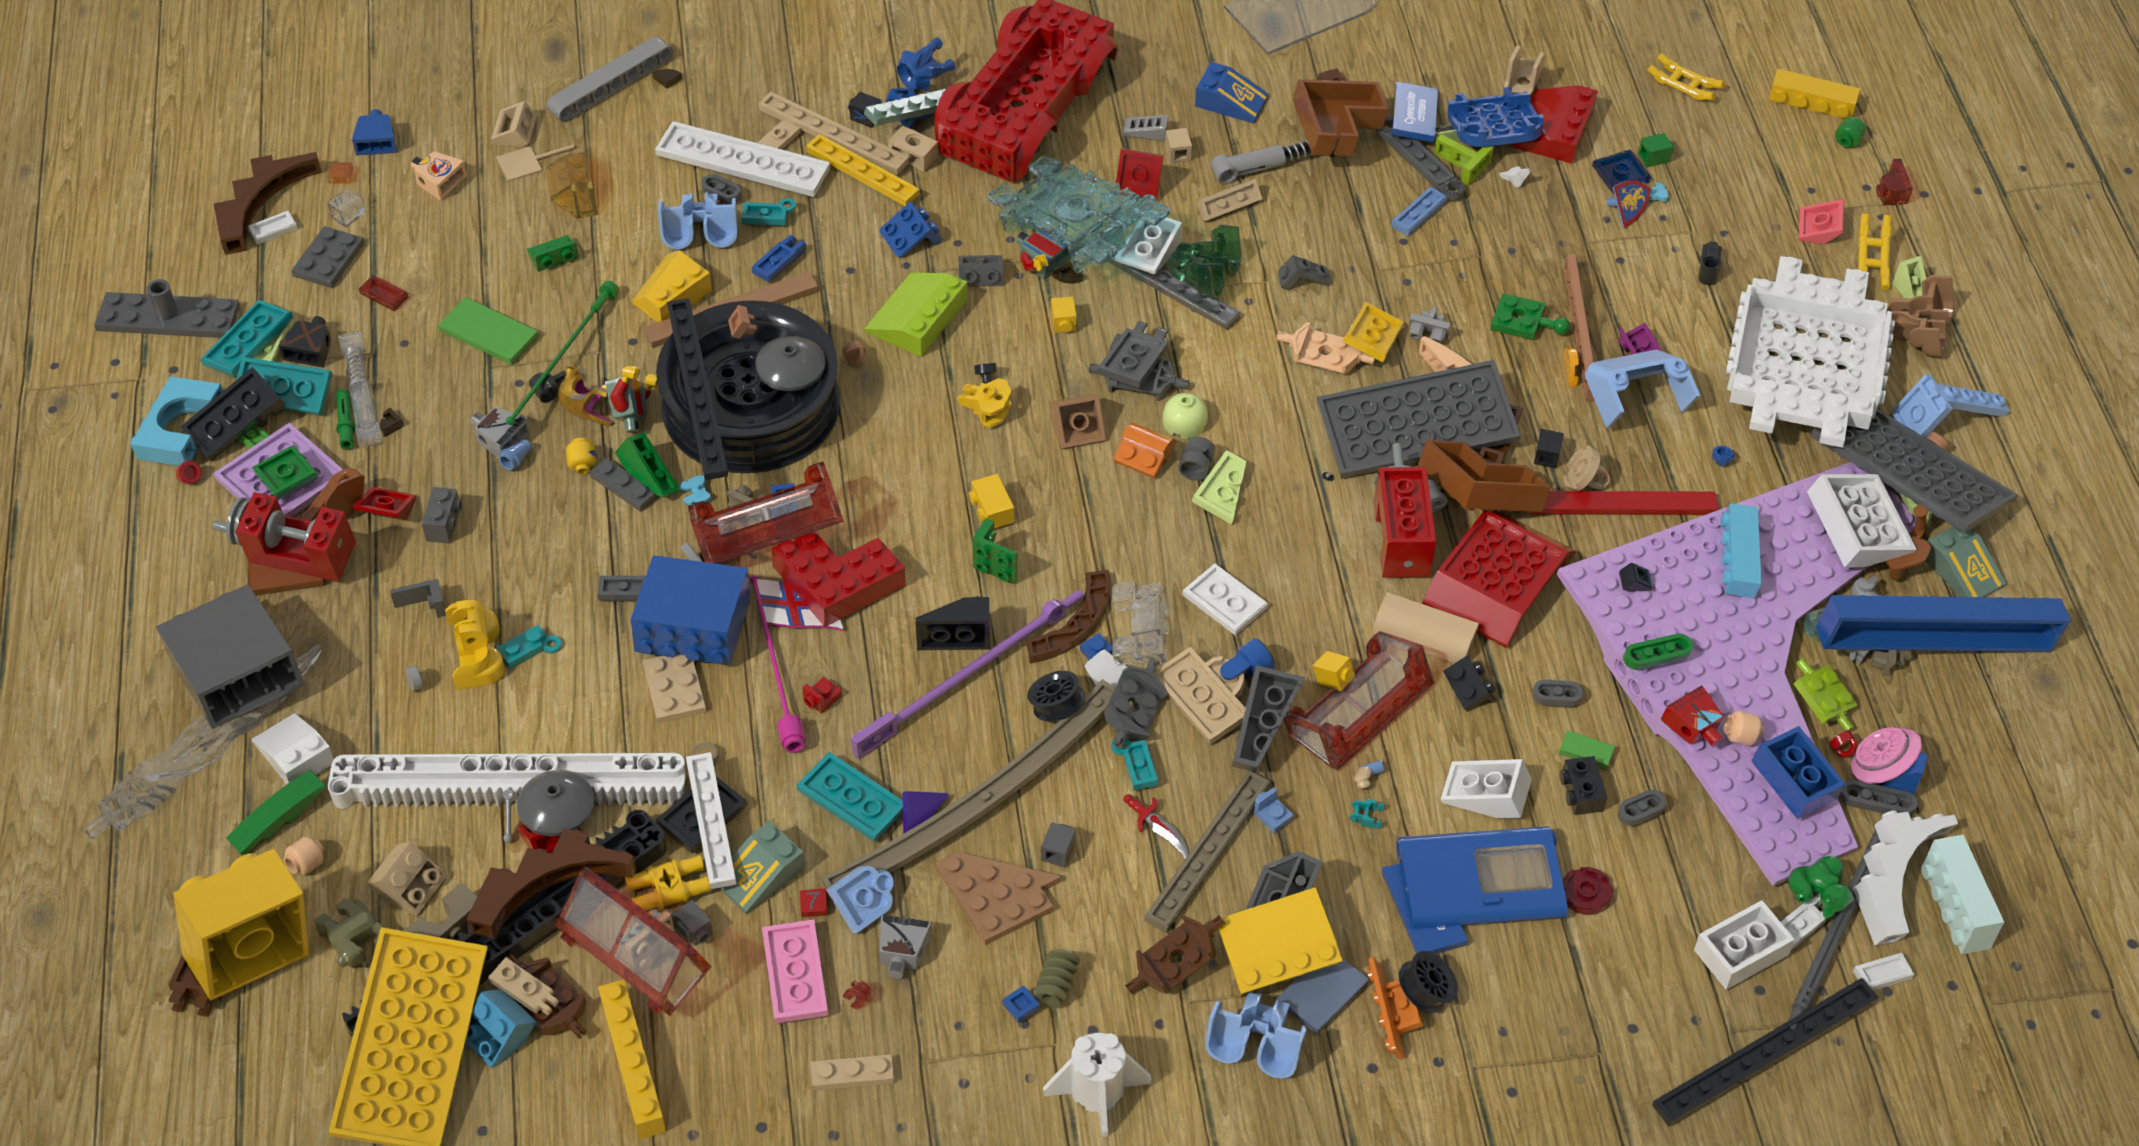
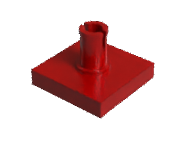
(1139, 171)

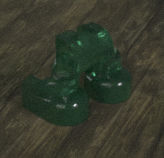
(1208, 262)

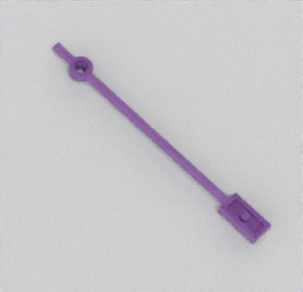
(886, 726)

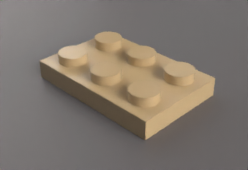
(673, 687)

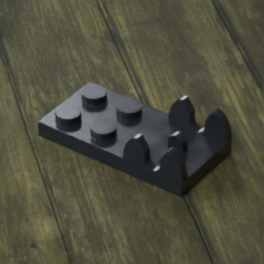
(233, 414)

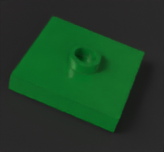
(285, 472)

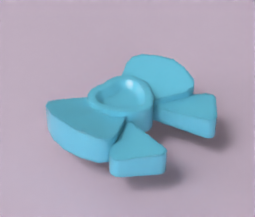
(1658, 192)
(699, 493)

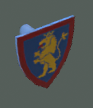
(1630, 199)

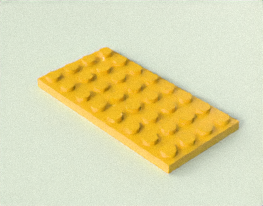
(408, 1040)

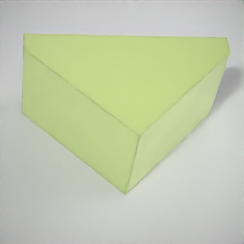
(1910, 277)

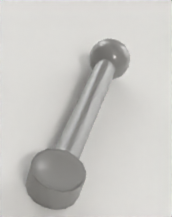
(508, 795)

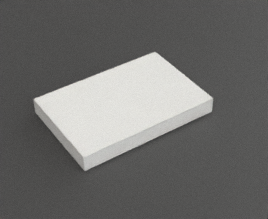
(1225, 599)

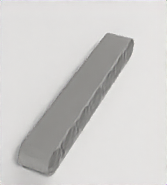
(609, 78)

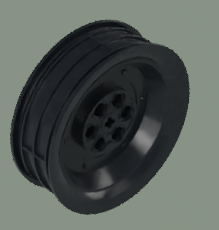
(756, 423)

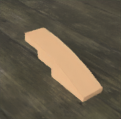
(1440, 356)

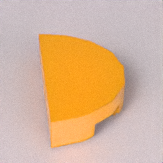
(1571, 361)

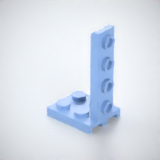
(1931, 402)

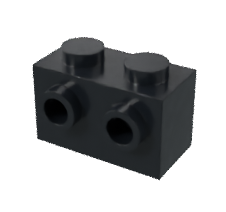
(1583, 785)

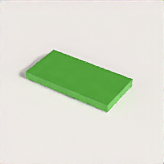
(488, 330)

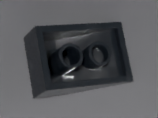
(956, 626)

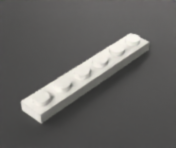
(710, 820)

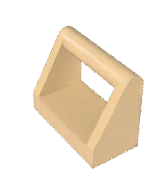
(520, 129)

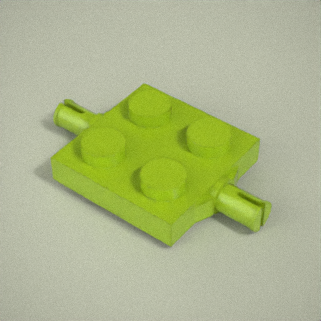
(1825, 694)

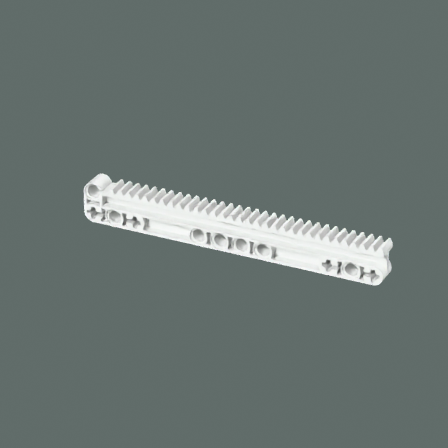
(450, 777)

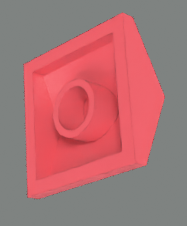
(1821, 221)

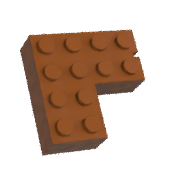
(1334, 111)
(1481, 483)

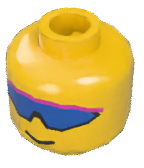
(581, 455)

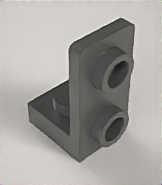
(420, 592)

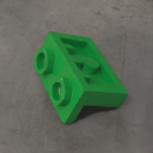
(553, 253)

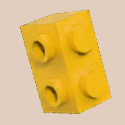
(992, 500)

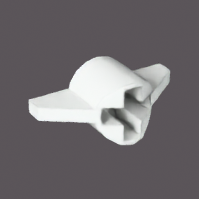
(1515, 175)

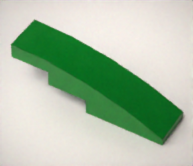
(275, 811)

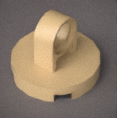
(1583, 467)

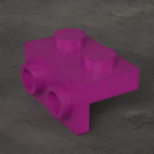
(1638, 340)

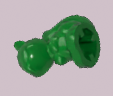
(1822, 878)

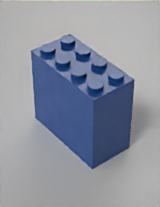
(690, 609)

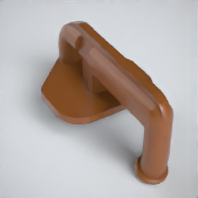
(339, 494)
(1899, 564)

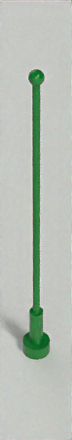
(607, 291)

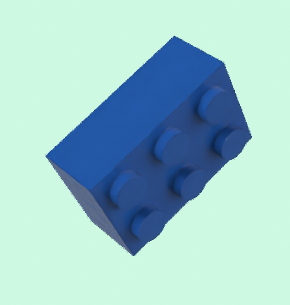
(1798, 772)

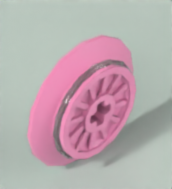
(1886, 754)

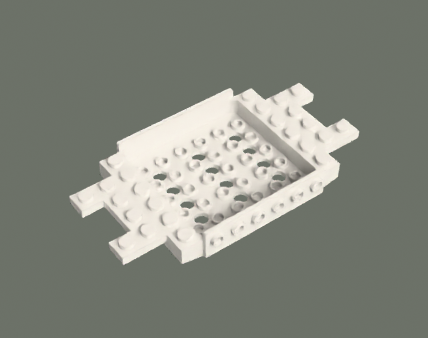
(1817, 307)

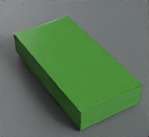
(1580, 746)

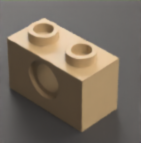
(919, 148)

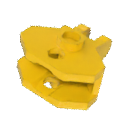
(988, 401)

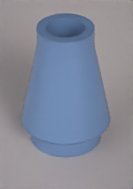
(515, 454)

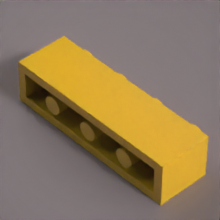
(1814, 94)

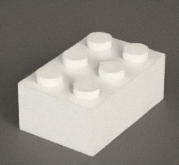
(1744, 944)

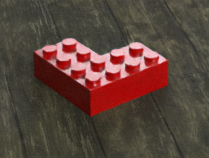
(834, 584)

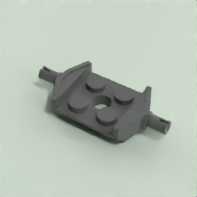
(1158, 381)
(1145, 692)

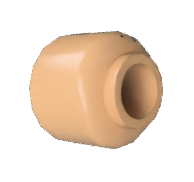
(1743, 728)
(303, 856)

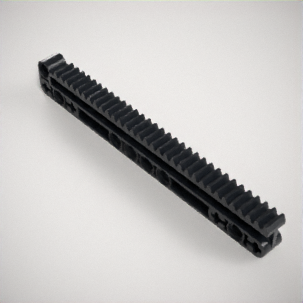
(644, 842)

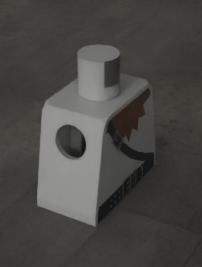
(495, 433)
(902, 943)

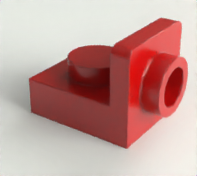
(821, 695)

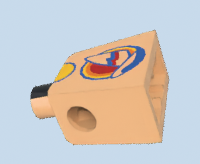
(438, 173)

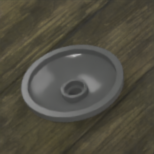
(790, 363)
(551, 813)

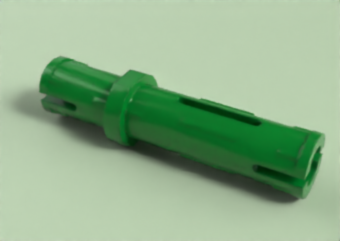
(345, 426)

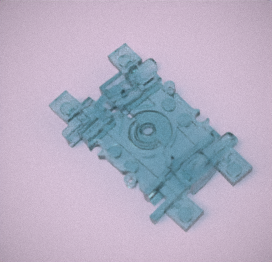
(1077, 211)

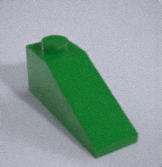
(645, 465)

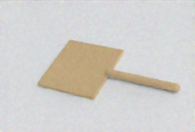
(524, 162)

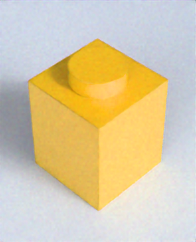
(1063, 314)
(1333, 670)

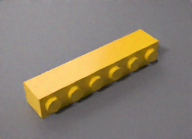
(631, 1059)

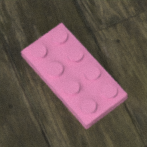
(794, 971)

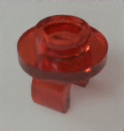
(862, 994)

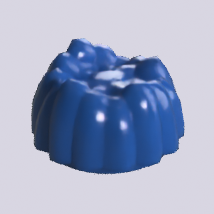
(1722, 455)

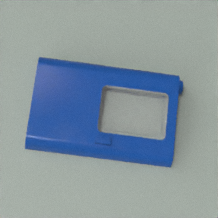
(1482, 876)

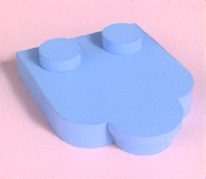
(862, 896)

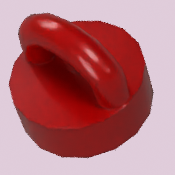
(188, 472)
(1843, 740)

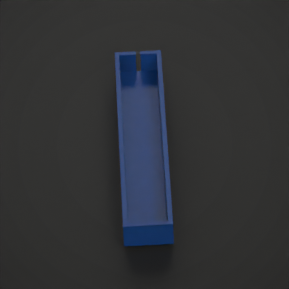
(1942, 623)

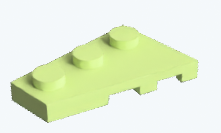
(1221, 487)

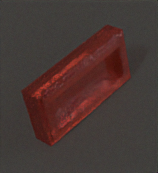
(383, 293)

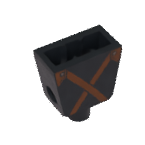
(307, 343)

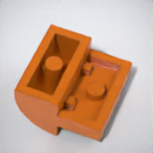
(1143, 450)

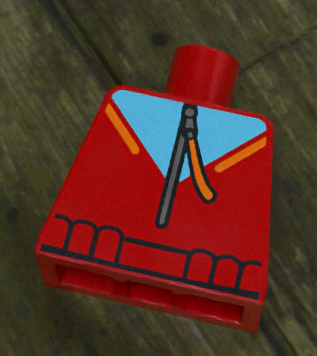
(1694, 717)

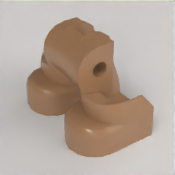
(1936, 302)

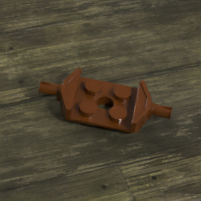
(1157, 964)
(570, 1004)

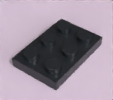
(681, 818)

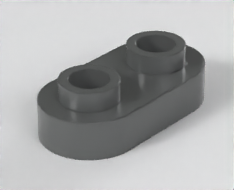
(722, 187)
(1557, 692)
(1640, 808)

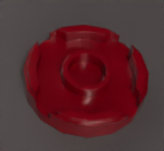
(1587, 891)

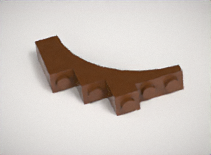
(252, 192)
(538, 870)

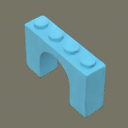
(176, 398)

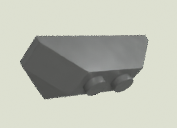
(1285, 878)

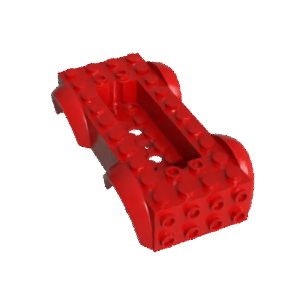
(1043, 40)

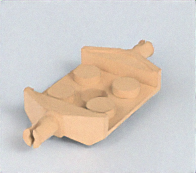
(1309, 343)

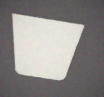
(1104, 667)

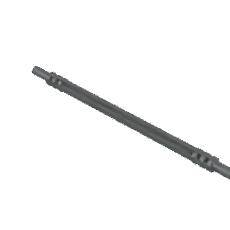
(1830, 943)

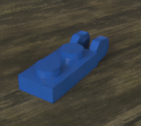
(778, 258)

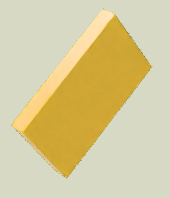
(1373, 331)

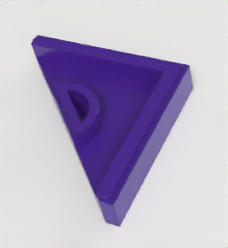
(919, 807)

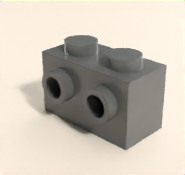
(441, 515)

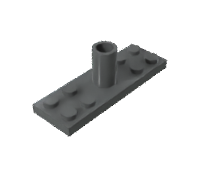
(166, 314)

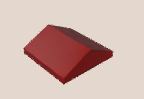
(386, 502)

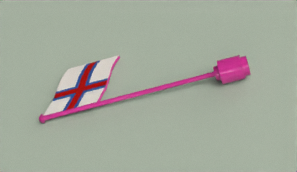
(783, 607)

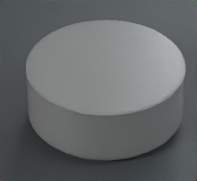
(414, 678)

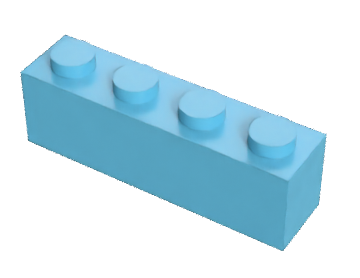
(1741, 550)

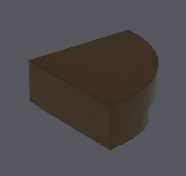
(667, 77)
(1067, 274)
(390, 422)

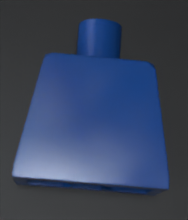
(374, 134)

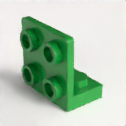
(992, 557)

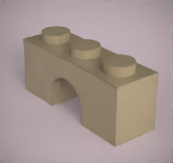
(458, 906)

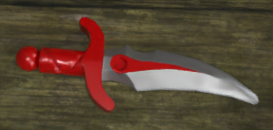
(1157, 823)

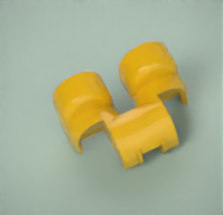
(473, 631)

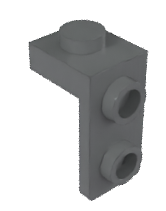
(1298, 267)

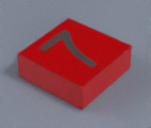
(813, 902)

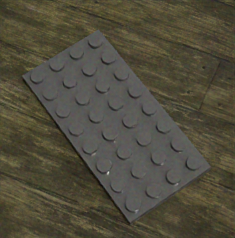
(1442, 405)
(1923, 472)

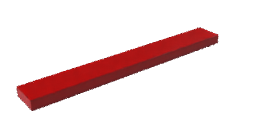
(1630, 502)

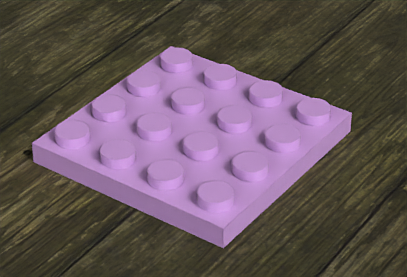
(242, 481)

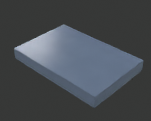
(1323, 994)

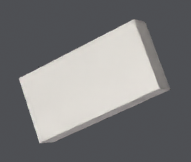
(272, 227)
(1884, 971)

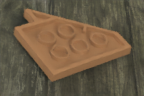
(996, 893)

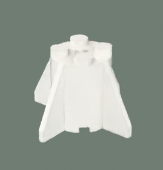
(1097, 1075)

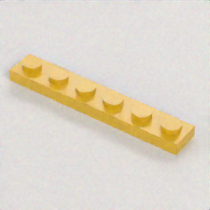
(862, 170)

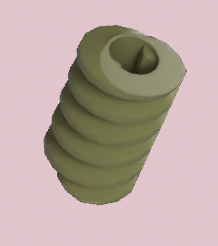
(1055, 977)

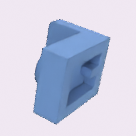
(1272, 811)

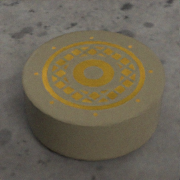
(706, 748)

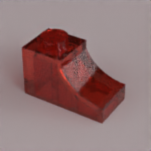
(1895, 186)

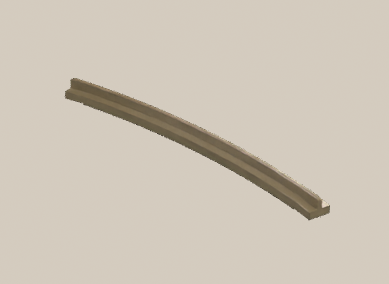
(986, 795)

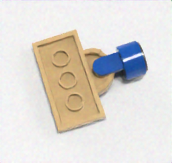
(1211, 689)

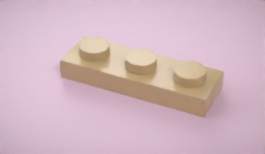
(1229, 199)
(852, 1072)

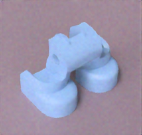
(718, 221)
(1279, 1047)

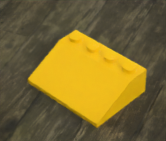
(1279, 941)

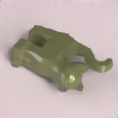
(349, 932)

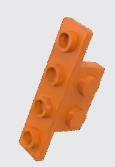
(1397, 1011)

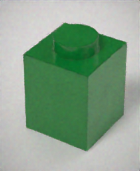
(1655, 150)

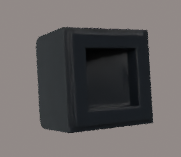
(1635, 578)

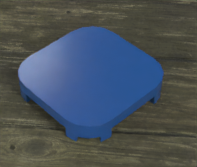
(1495, 119)

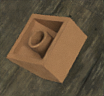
(1077, 420)

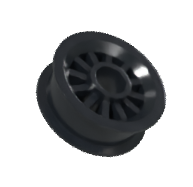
(1056, 696)
(1428, 982)

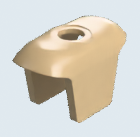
(1523, 69)

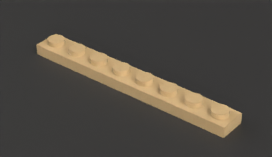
(817, 124)

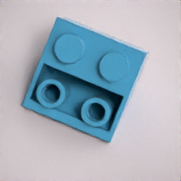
(498, 1026)

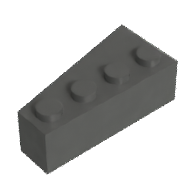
(1265, 709)

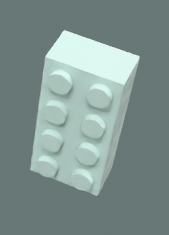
(1962, 894)

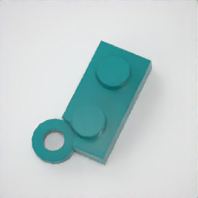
(767, 212)
(527, 645)
(1138, 764)

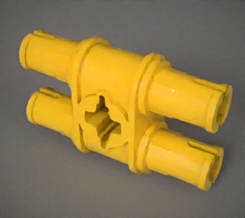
(673, 873)

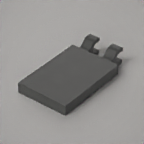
(1134, 355)

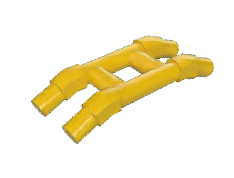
(1679, 71)
(1883, 242)

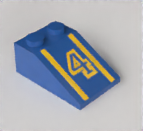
(1229, 93)

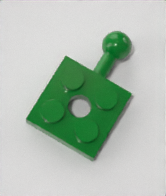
(1529, 322)

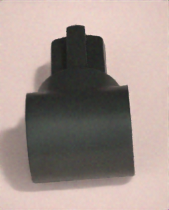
(549, 388)

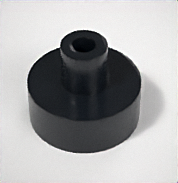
(986, 371)

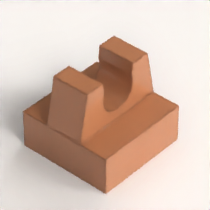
(741, 322)

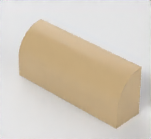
(1438, 631)

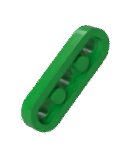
(1663, 646)

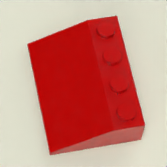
(1565, 120)

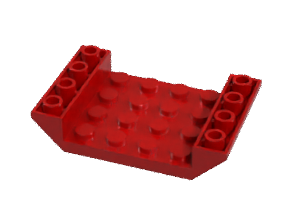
(1496, 574)

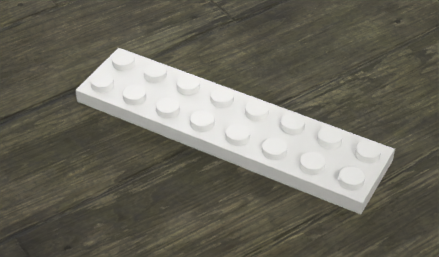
(743, 158)

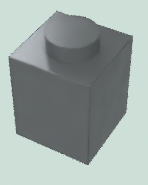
(1058, 844)

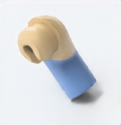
(1364, 772)

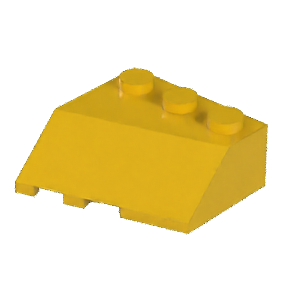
(672, 280)

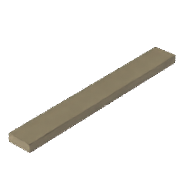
(1206, 852)

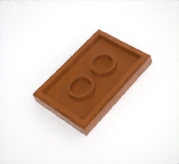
(271, 580)

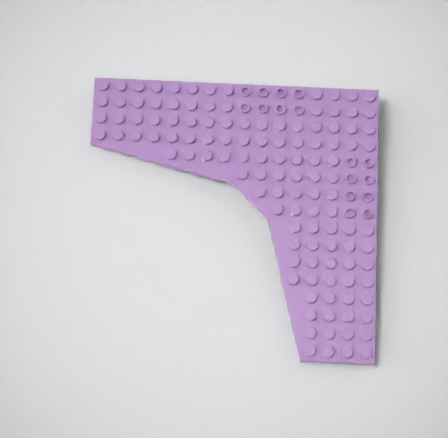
(1735, 653)

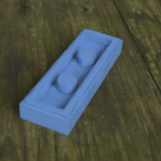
(1419, 211)

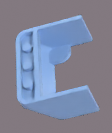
(1613, 376)

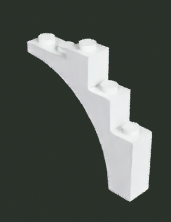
(1881, 890)

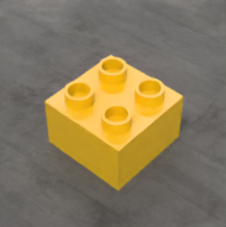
(241, 922)

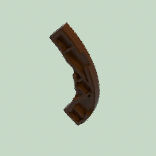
(1079, 625)

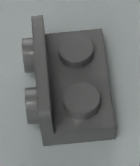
(981, 269)

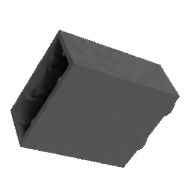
(230, 656)

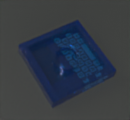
(1620, 168)

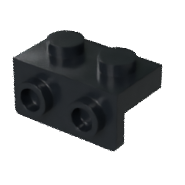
(1469, 684)

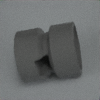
(1196, 458)

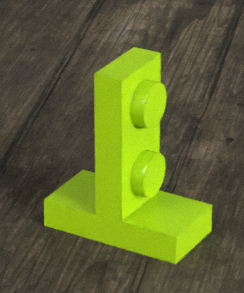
(1470, 161)

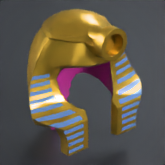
(578, 399)

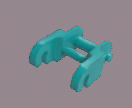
(1364, 819)

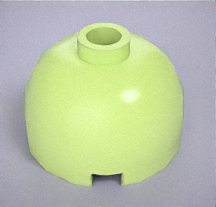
(1185, 415)

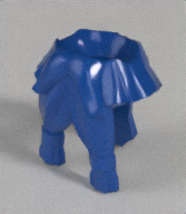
(920, 67)

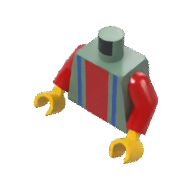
(1040, 253)
(629, 397)

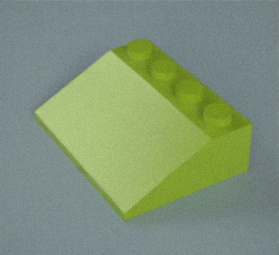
(919, 311)

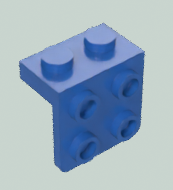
(908, 229)

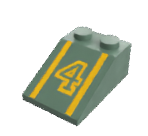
(1964, 563)
(763, 867)

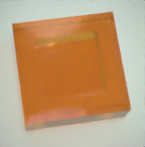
(340, 172)

